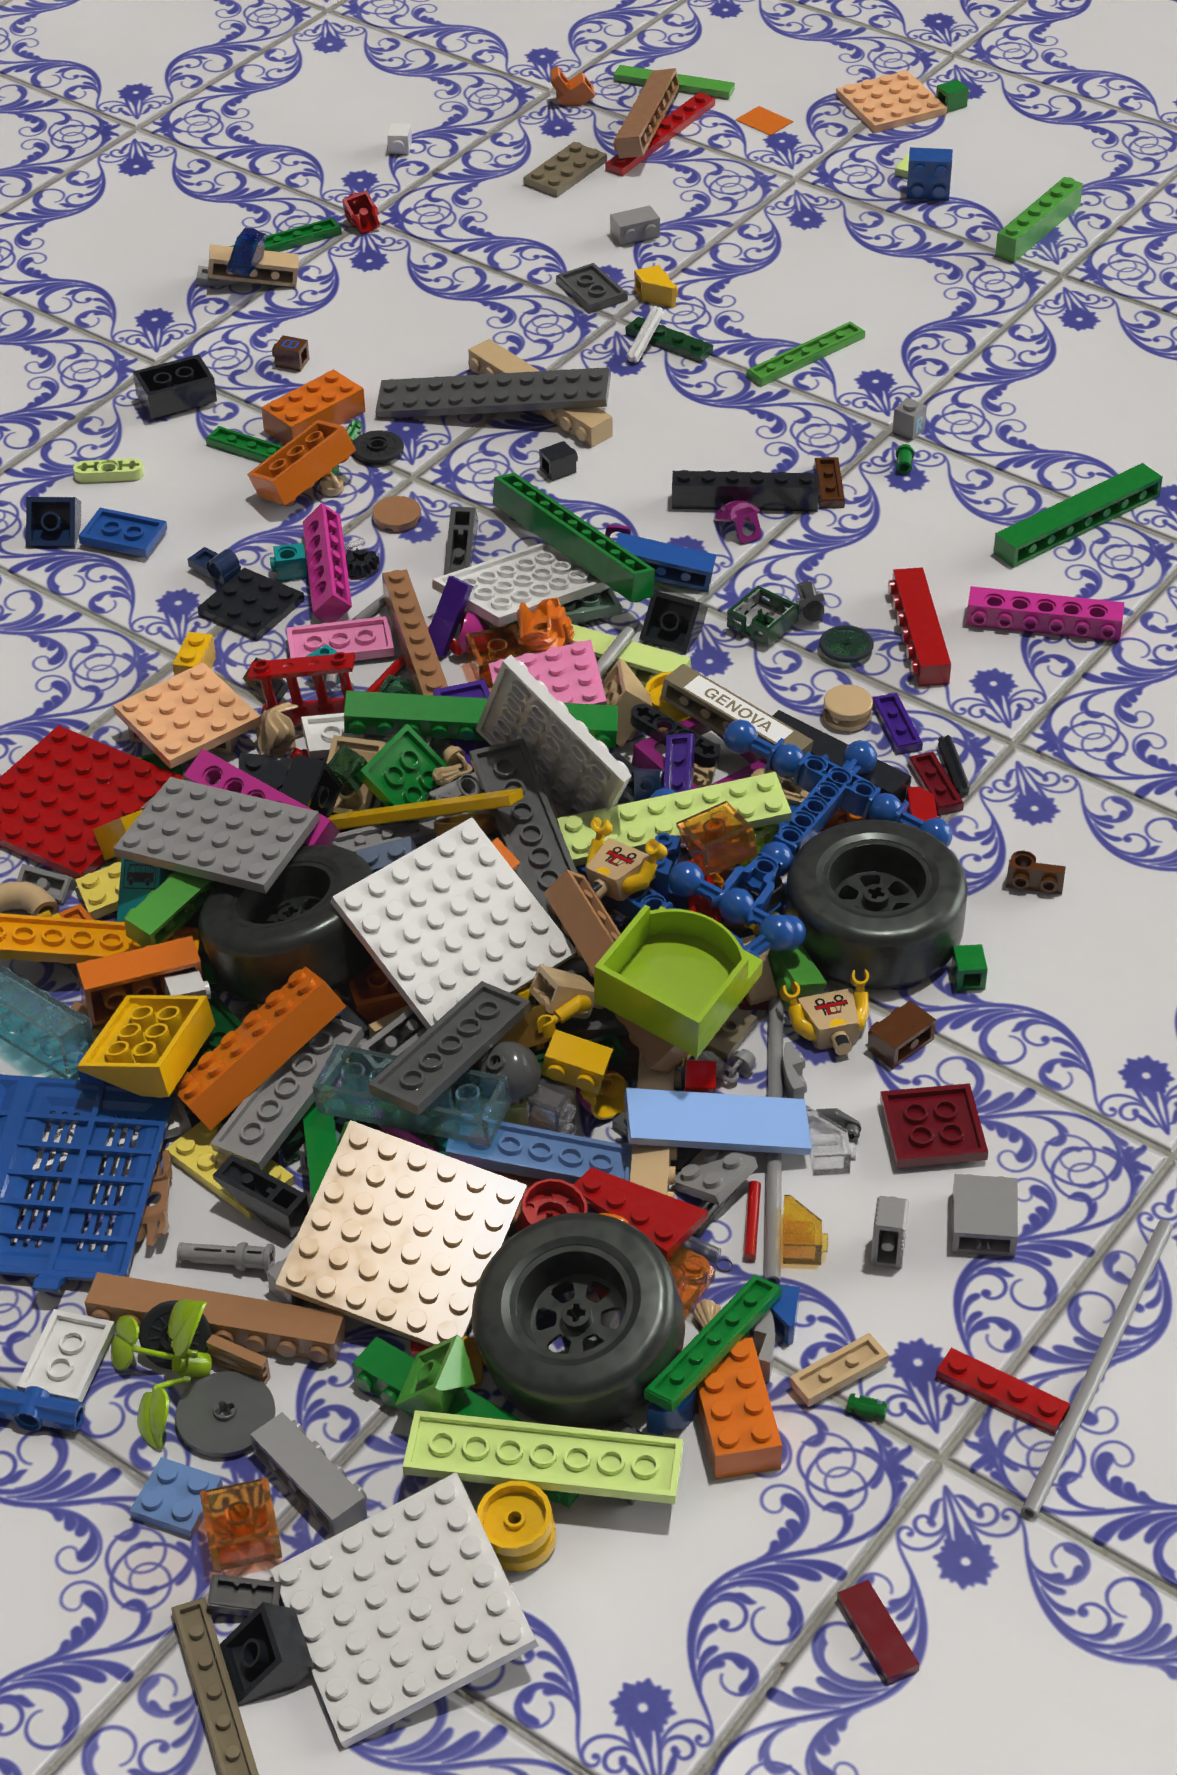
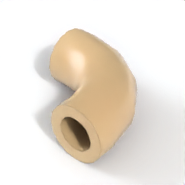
(26, 897)

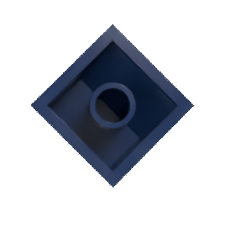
(52, 521)

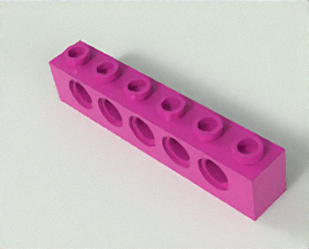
(326, 564)
(1045, 613)
(209, 768)

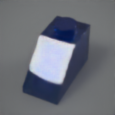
(247, 252)

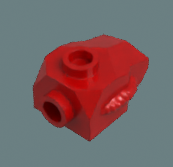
(361, 212)

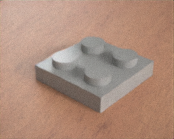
(715, 1174)

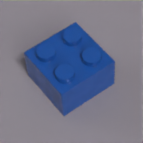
(929, 173)

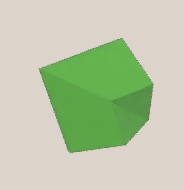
(436, 1377)

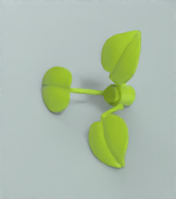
(185, 1362)

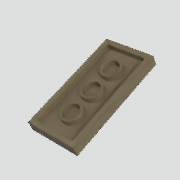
(565, 169)

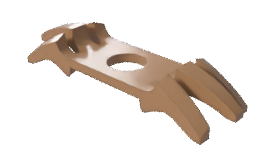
(157, 1212)

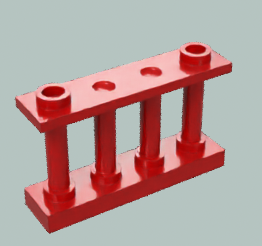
(313, 666)

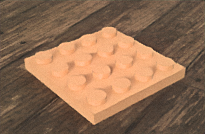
(891, 101)
(187, 715)

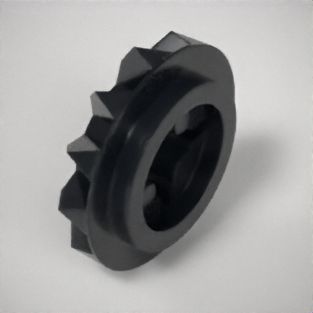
(356, 567)

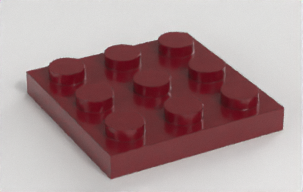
(933, 1125)

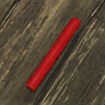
(752, 1219)

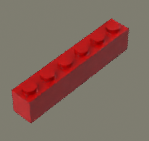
(920, 627)

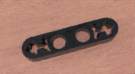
(649, 720)

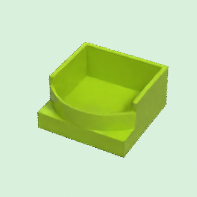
(675, 976)

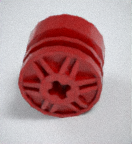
(549, 1199)

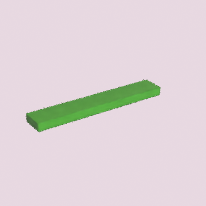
(687, 83)
(805, 354)

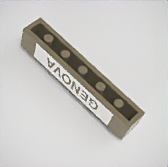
(719, 707)

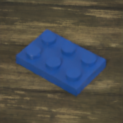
(123, 532)

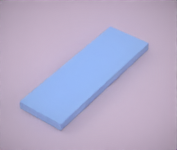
(717, 1121)

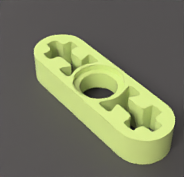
(94, 470)

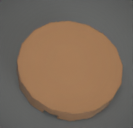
(396, 513)

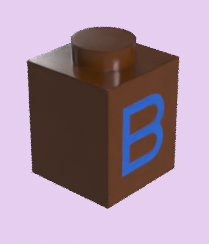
(291, 353)

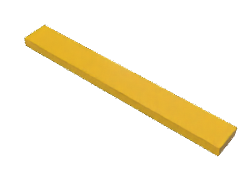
(427, 809)

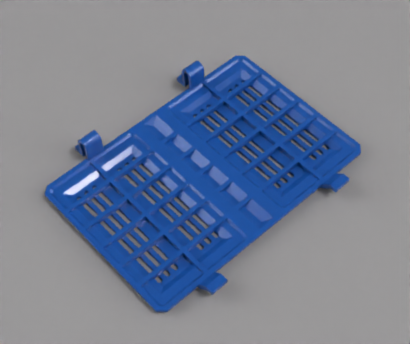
(94, 1108)

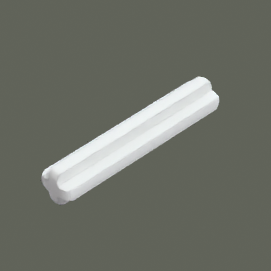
(645, 334)

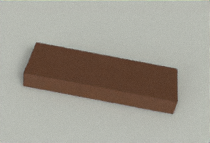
(830, 482)

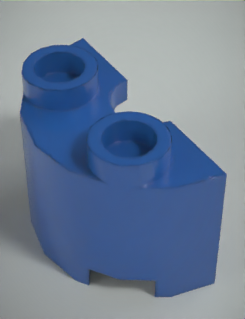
(673, 846)
(663, 1420)

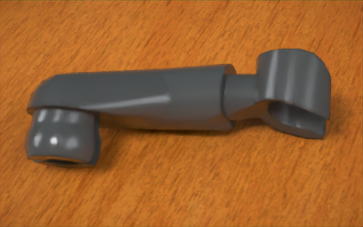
(844, 1120)

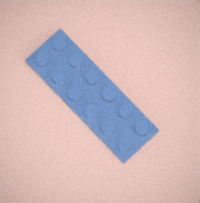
(544, 1154)

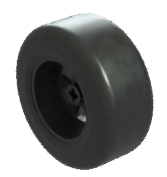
(884, 869)
(266, 937)
(564, 1256)

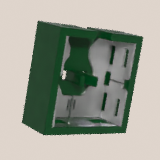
(755, 612)

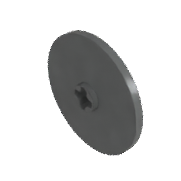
(229, 1391)

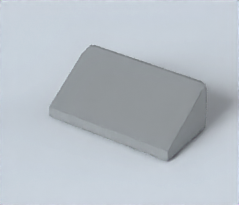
(56, 884)

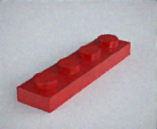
(1002, 1391)

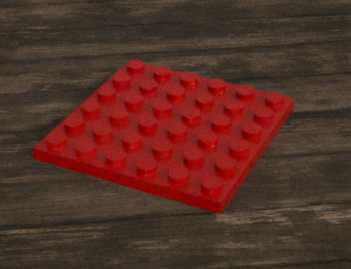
(67, 791)

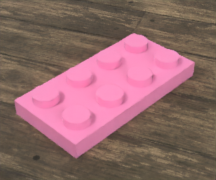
(365, 637)

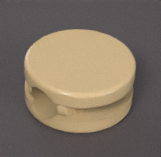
(847, 708)

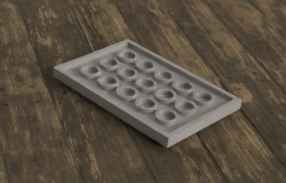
(217, 834)

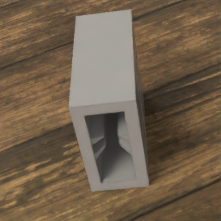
(984, 1215)

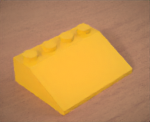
(149, 1043)

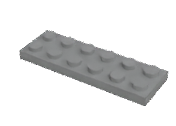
(281, 1101)

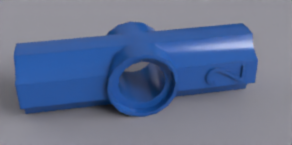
(38, 1408)

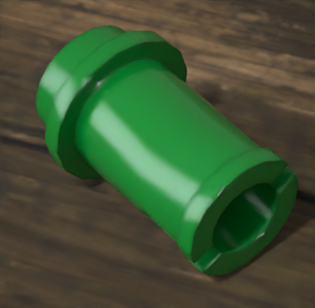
(904, 454)

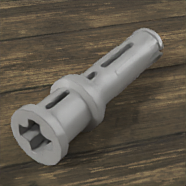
(240, 1256)

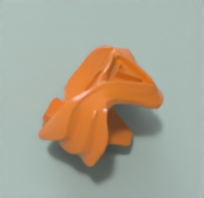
(549, 616)

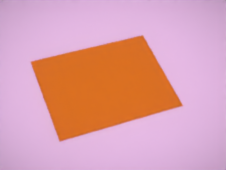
(764, 120)

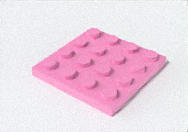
(566, 671)

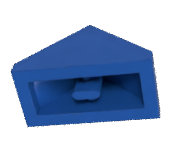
(785, 1313)

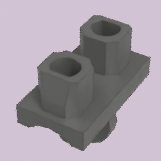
(810, 601)

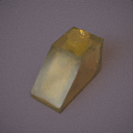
(802, 1234)

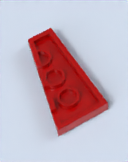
(657, 1215)

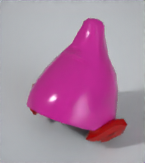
(469, 624)

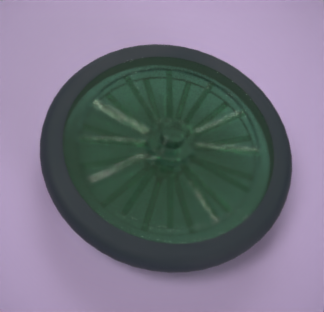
(846, 643)

